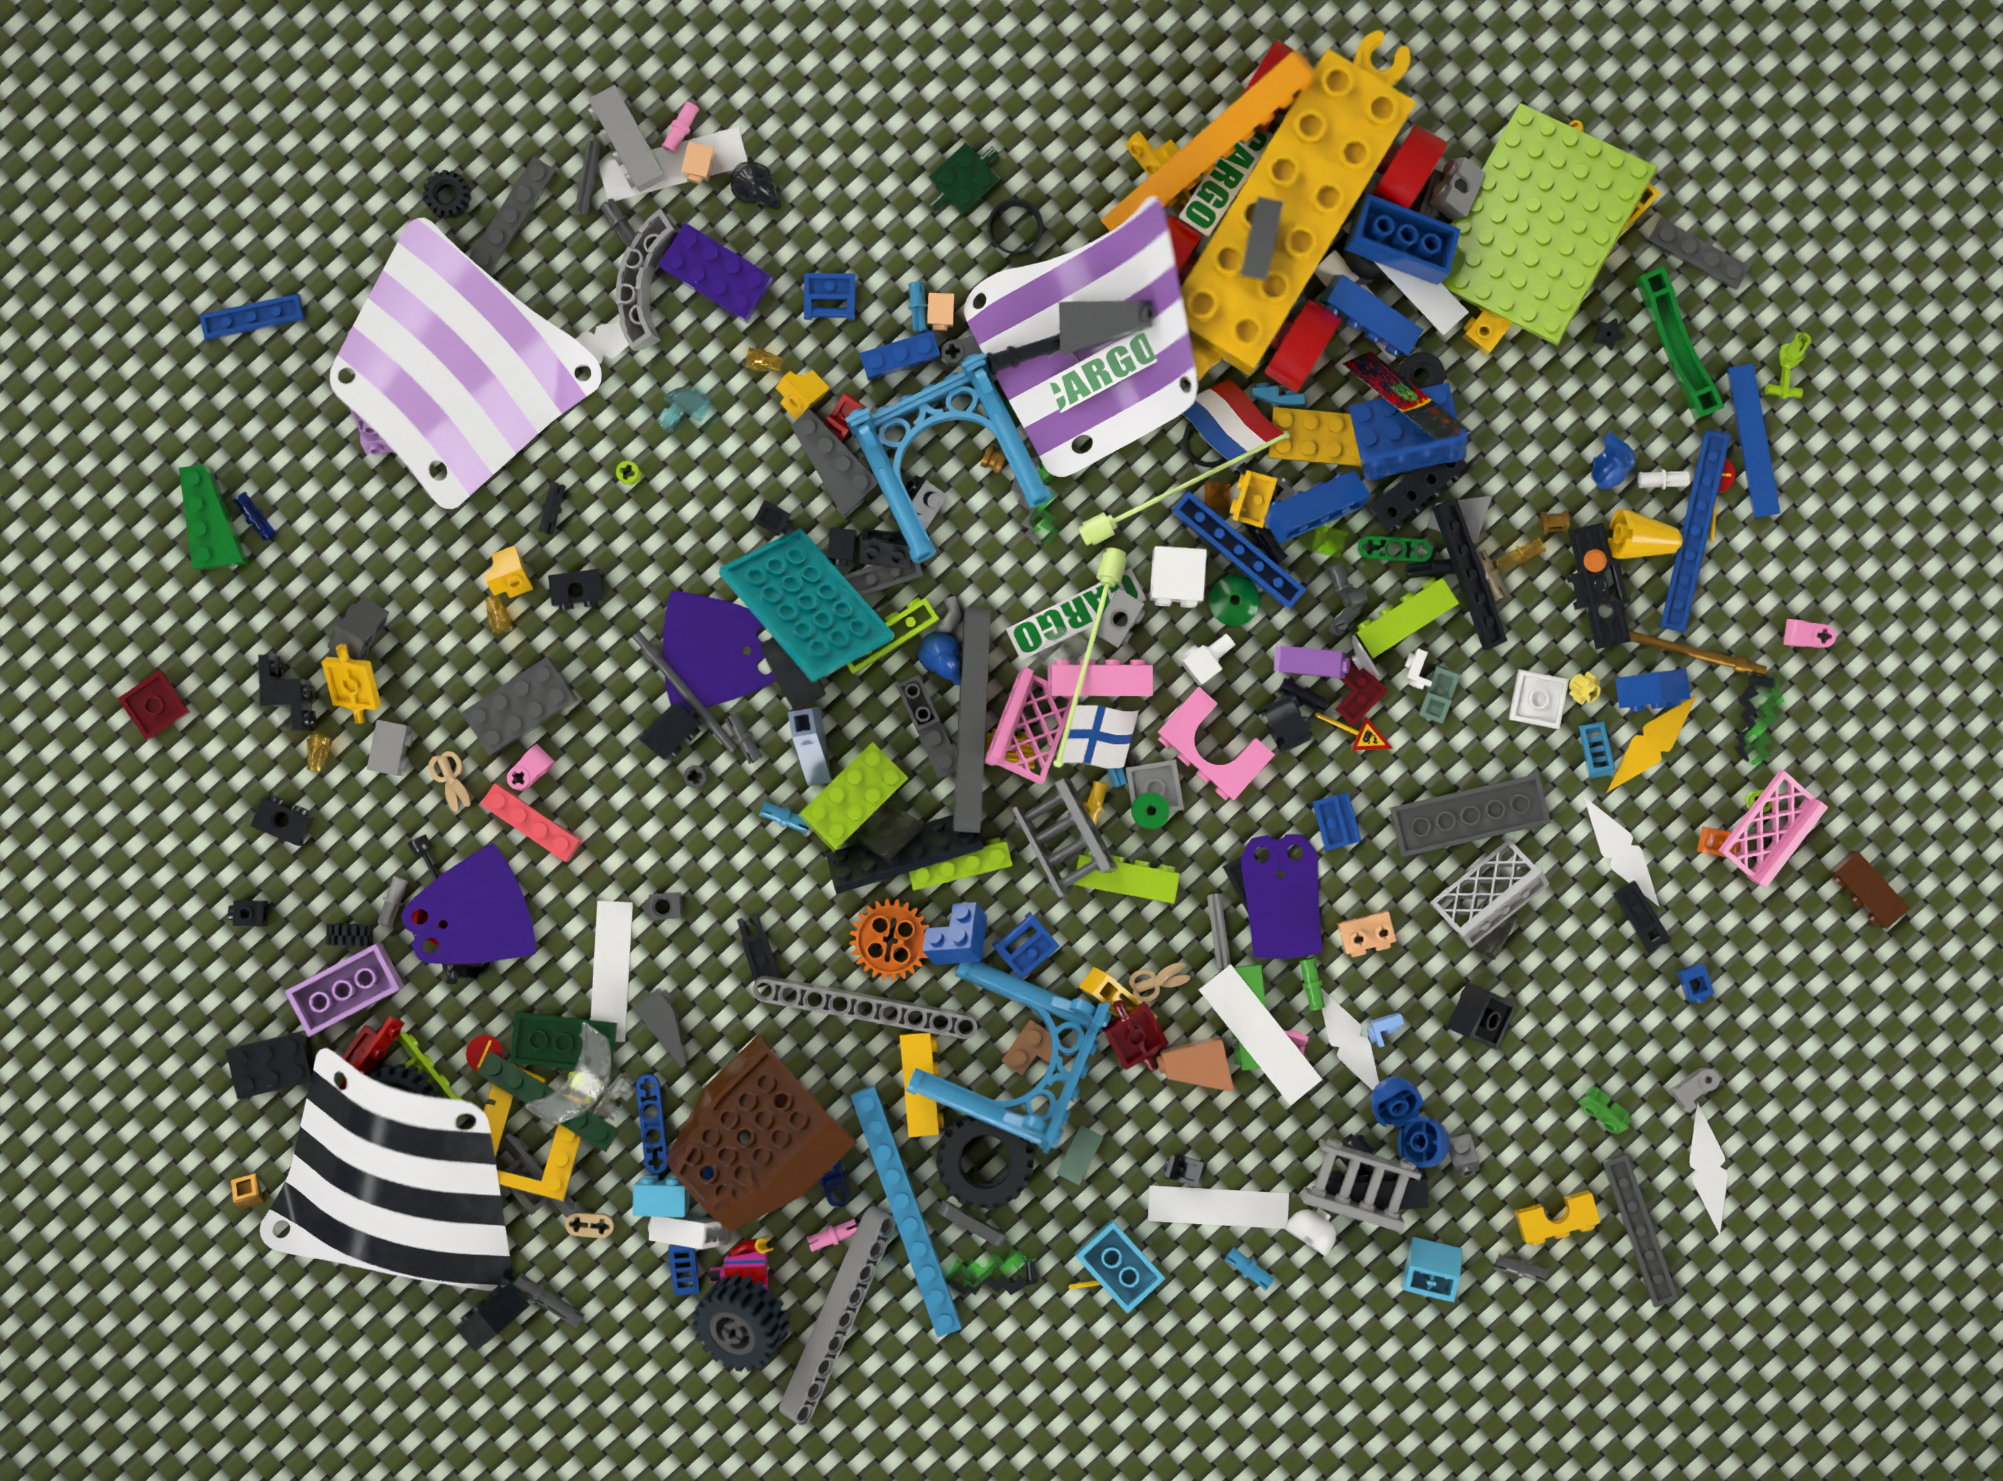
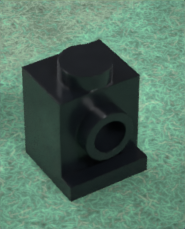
(258, 913)

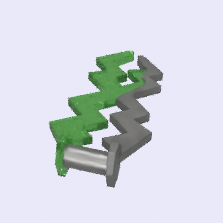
(1039, 510)

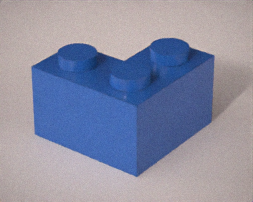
(1657, 688)
(961, 940)

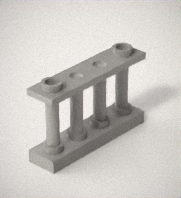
(1365, 1210)

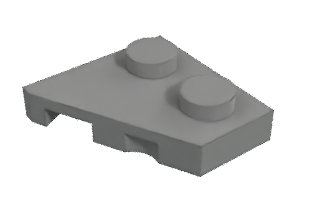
(1474, 513)

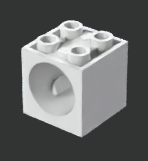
(1177, 576)

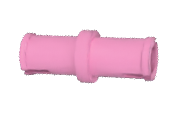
(680, 127)
(832, 1235)

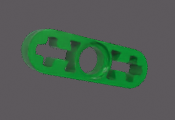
(1413, 557)

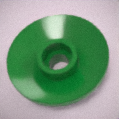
(1222, 607)

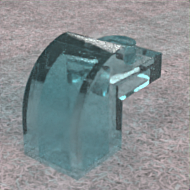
(686, 401)

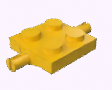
(351, 683)

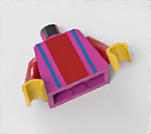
(746, 1259)

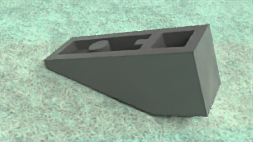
(662, 1019)

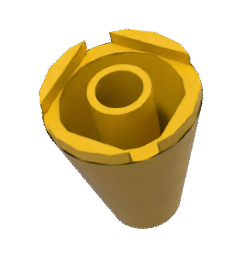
(1641, 536)

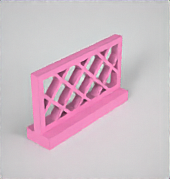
(1009, 722)
(1784, 839)

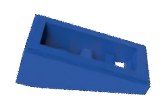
(673, 1249)

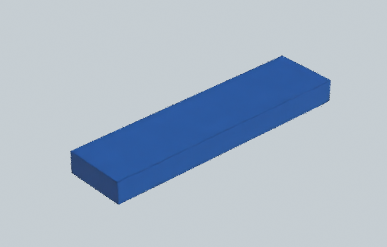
(252, 317)

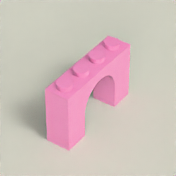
(1180, 734)

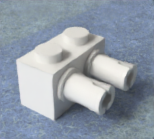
(1203, 661)

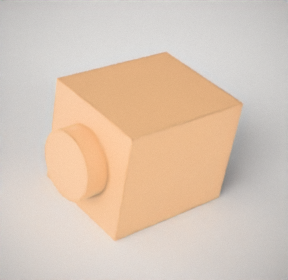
(698, 162)
(940, 311)

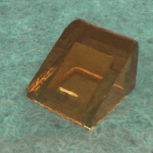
(1216, 494)

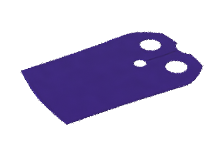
(1284, 910)

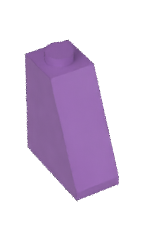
(1311, 662)

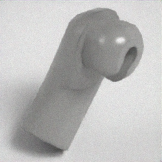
(952, 617)

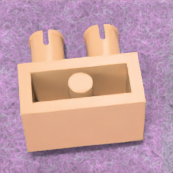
(1366, 933)

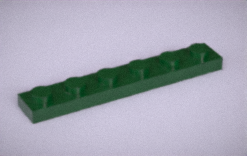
(529, 1088)

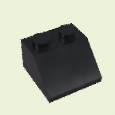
(671, 731)
(1481, 1015)

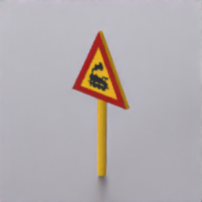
(1367, 737)

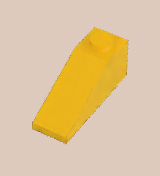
(1105, 989)

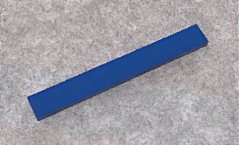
(1695, 530)

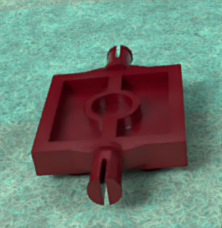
(1135, 1036)

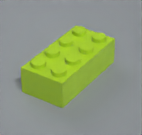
(853, 797)

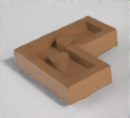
(1031, 1042)

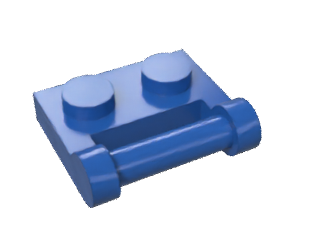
(829, 287)
(1029, 953)

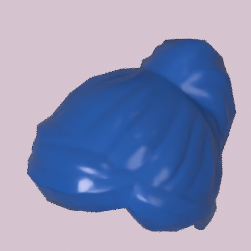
(1613, 462)
(941, 656)

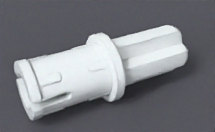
(1663, 479)

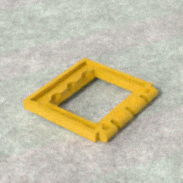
(560, 1159)

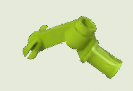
(1789, 356)

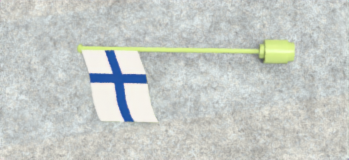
(1095, 732)

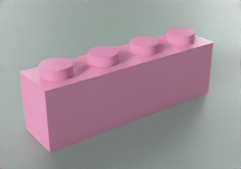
(1101, 679)

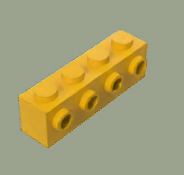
(1485, 331)

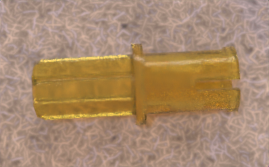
(1520, 555)

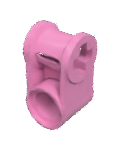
(1804, 634)
(533, 765)

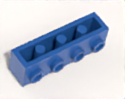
(1370, 315)
(1316, 506)

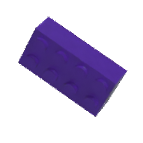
(716, 272)

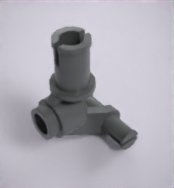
(1351, 597)

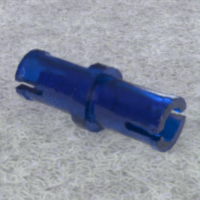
(254, 516)

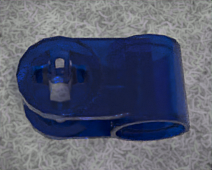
(833, 1180)

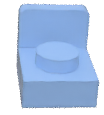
(1387, 1024)

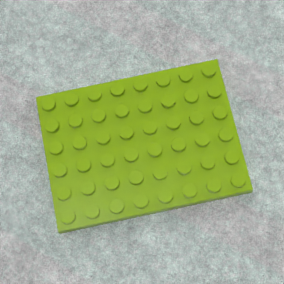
(1543, 222)

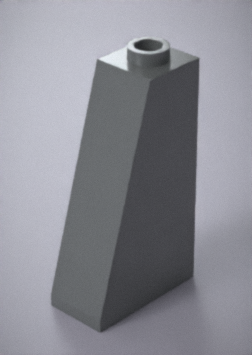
(1098, 322)

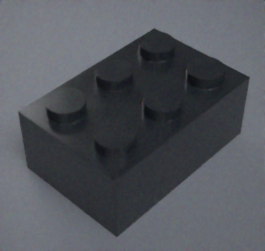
(271, 1064)

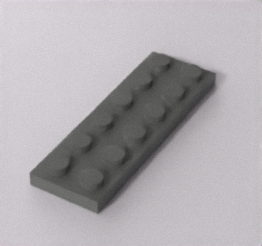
(1470, 815)

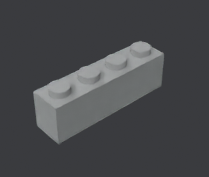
(627, 139)

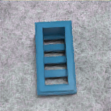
(1590, 762)

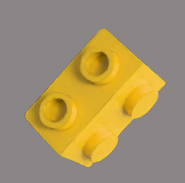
(1253, 498)

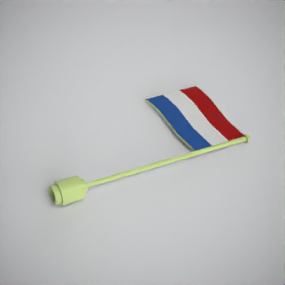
(1228, 424)

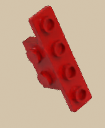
(371, 1047)

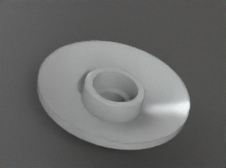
(1361, 658)

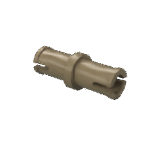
(1492, 576)

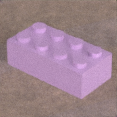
(344, 989)

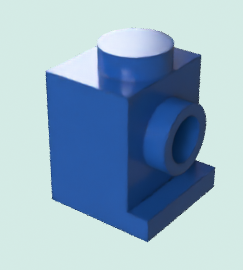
(1704, 988)

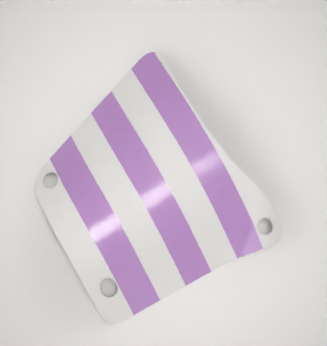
(455, 365)

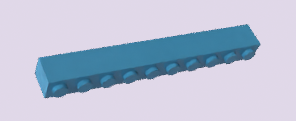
(906, 1211)

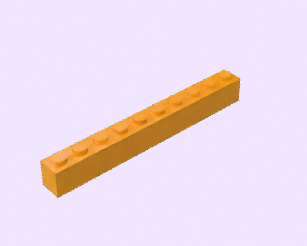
(1218, 138)

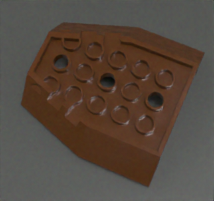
(786, 1149)

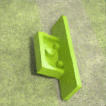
(425, 1063)

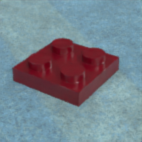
(153, 705)

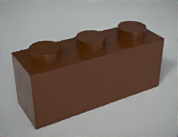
(1868, 890)

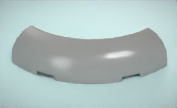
(636, 277)

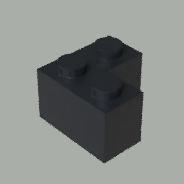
(491, 1317)

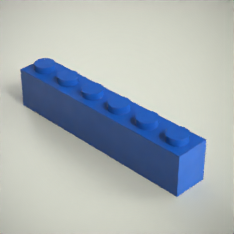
(1238, 550)

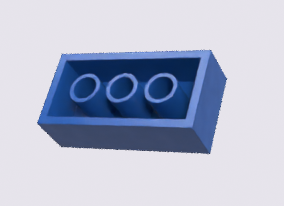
(1402, 239)

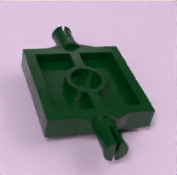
(963, 178)

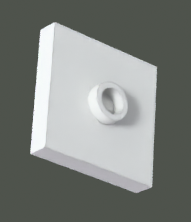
(1538, 699)

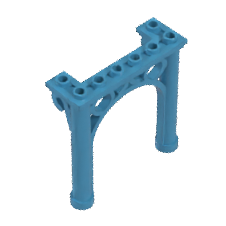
(975, 374)
(995, 1112)

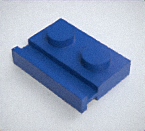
(1336, 821)

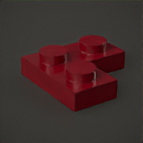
(1364, 694)

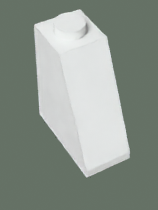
(688, 1231)

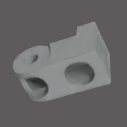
(1693, 1087)

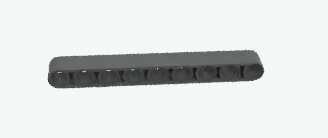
(971, 720)

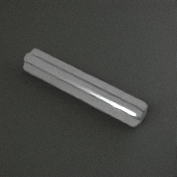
(1218, 930)

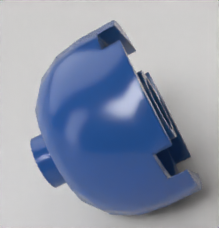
(1395, 1101)
(1423, 1142)

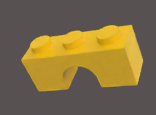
(1579, 1214)

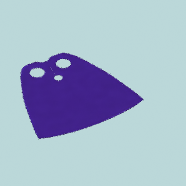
(705, 649)
(482, 911)

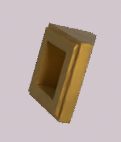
(246, 1192)

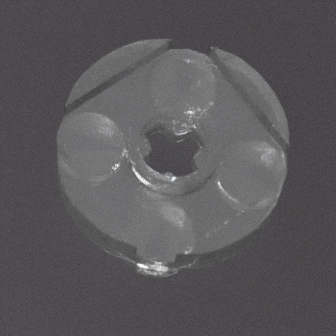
(1058, 638)

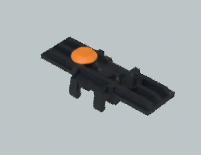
(1591, 588)

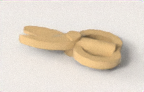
(453, 786)
(1164, 978)

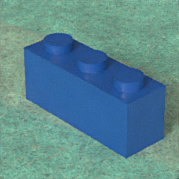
(900, 355)

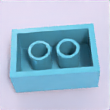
(1119, 1266)

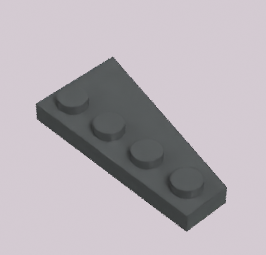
(835, 463)

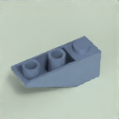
(811, 745)

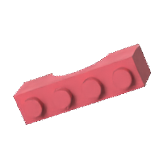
(531, 822)

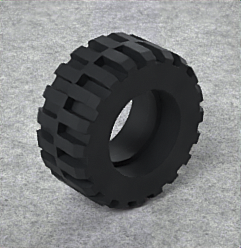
(972, 1192)

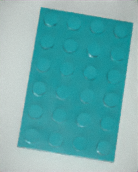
(806, 604)

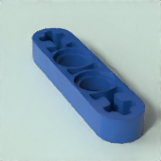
(652, 1123)

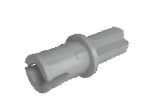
(392, 901)

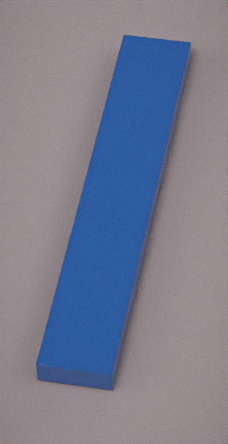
(1753, 440)

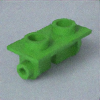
(1595, 1104)

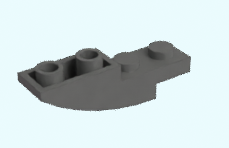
(928, 726)

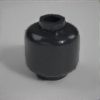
(1359, 1143)

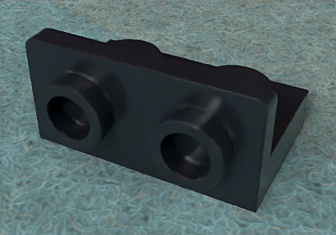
(884, 549)

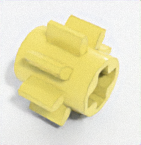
(1584, 688)

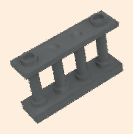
(1089, 838)

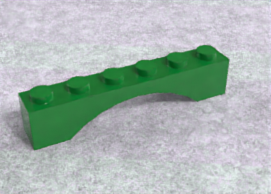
(1665, 315)

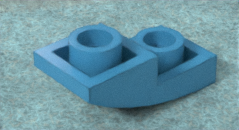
(1269, 394)

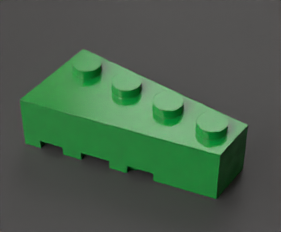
(208, 522)

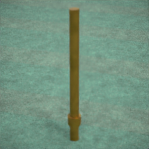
(1738, 664)

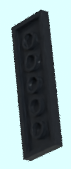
(933, 844)

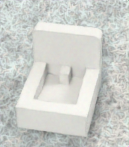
(1414, 664)

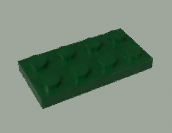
(553, 1039)

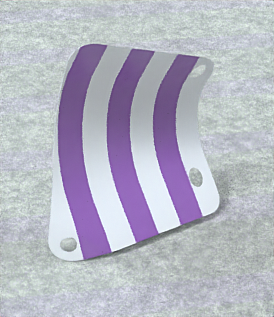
(1023, 308)

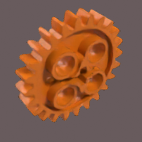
(868, 935)

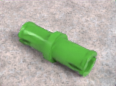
(1312, 983)

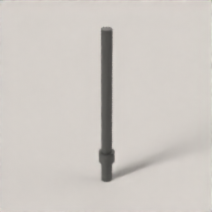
(652, 653)

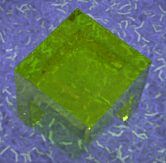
(1328, 541)

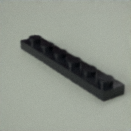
(1469, 574)

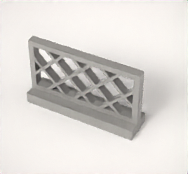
(1500, 904)

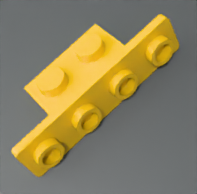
(1153, 159)

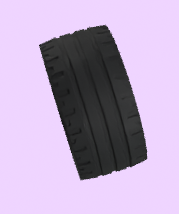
(792, 680)

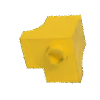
(801, 392)
(508, 573)

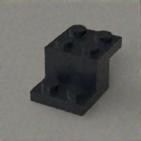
(286, 693)

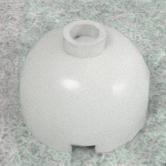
(1313, 1229)

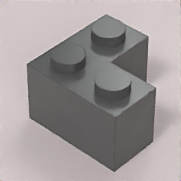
(358, 629)

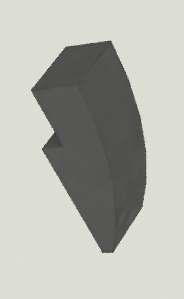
(1262, 238)

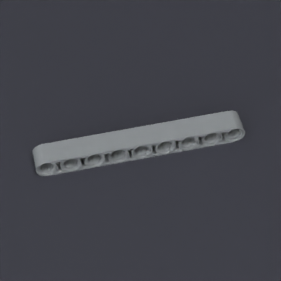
(875, 1015)
(837, 1315)

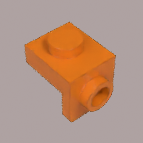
(1712, 839)

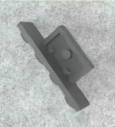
(529, 1167)

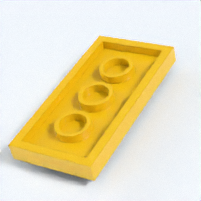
(1315, 437)

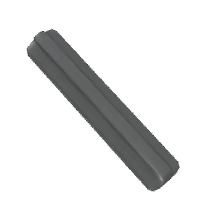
(587, 178)

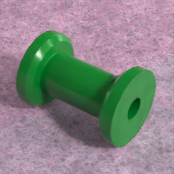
(1160, 814)

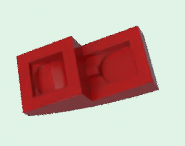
(836, 420)

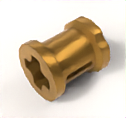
(1554, 522)

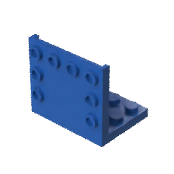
(1396, 444)

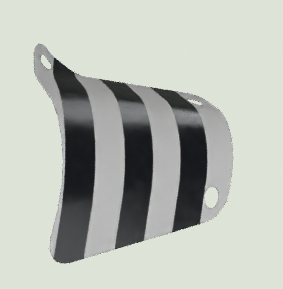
(392, 1184)

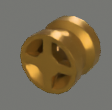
(993, 458)

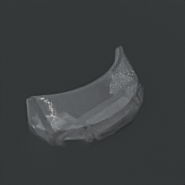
(584, 1084)

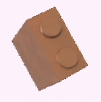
(1197, 1063)

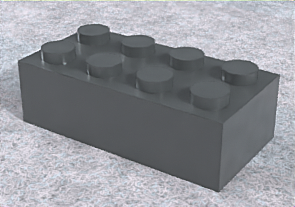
(519, 706)

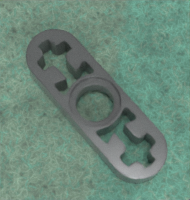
(972, 1223)

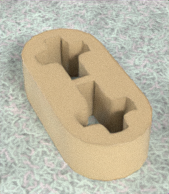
(589, 1231)

